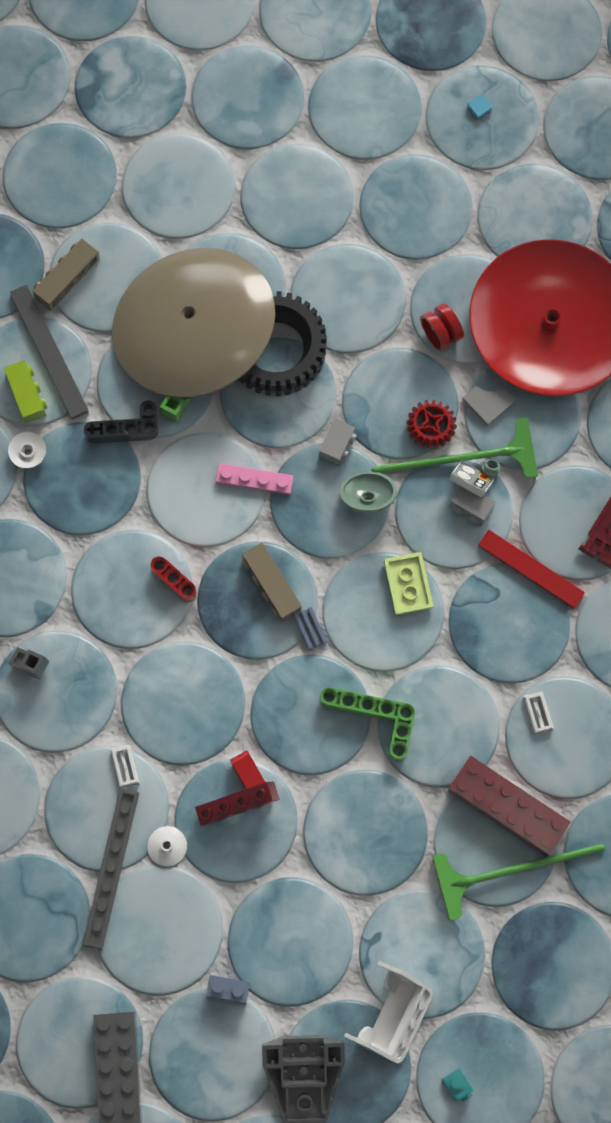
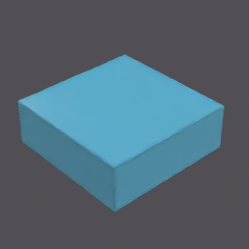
(479, 106)

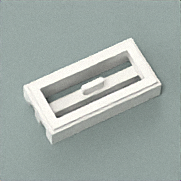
(536, 730)
(129, 782)

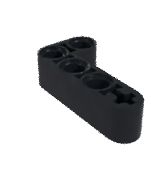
(122, 425)

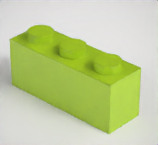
(26, 391)

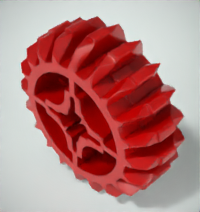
(443, 415)

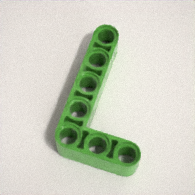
(375, 712)

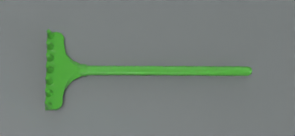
(520, 449)
(455, 884)

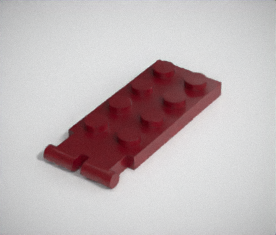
(600, 537)

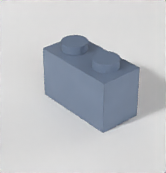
(228, 989)

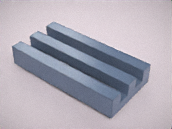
(304, 613)

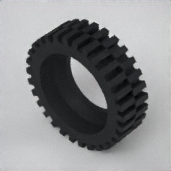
(314, 340)

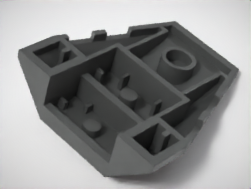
(303, 1075)

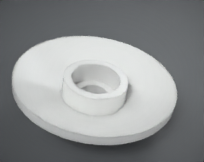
(24, 442)
(169, 856)

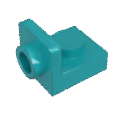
(458, 1085)

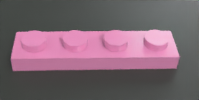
(254, 479)

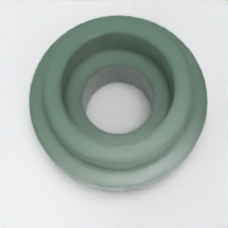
(491, 467)

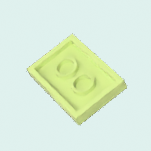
(408, 583)

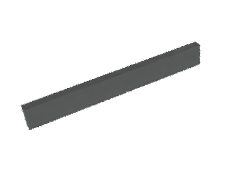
(49, 352)
(111, 869)

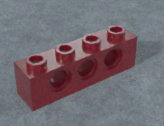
(237, 803)

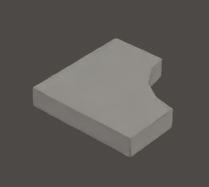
(488, 404)

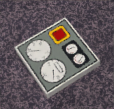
(471, 479)

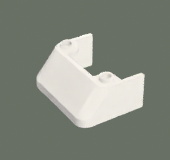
(398, 1017)

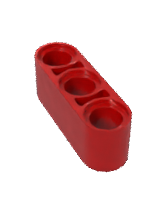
(168, 571)
(247, 770)

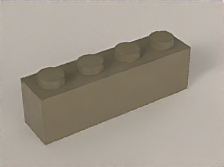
(66, 274)
(271, 582)

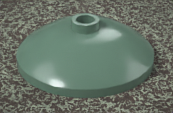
(368, 492)

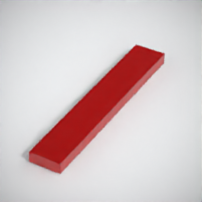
(531, 569)

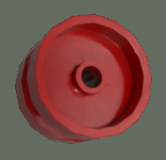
(442, 327)

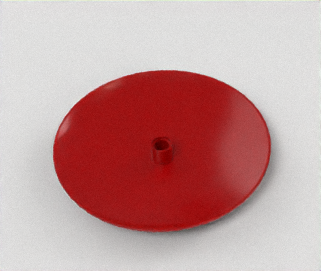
(512, 312)

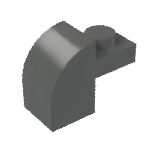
(29, 662)

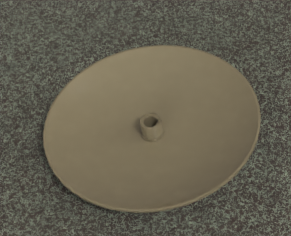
(199, 354)

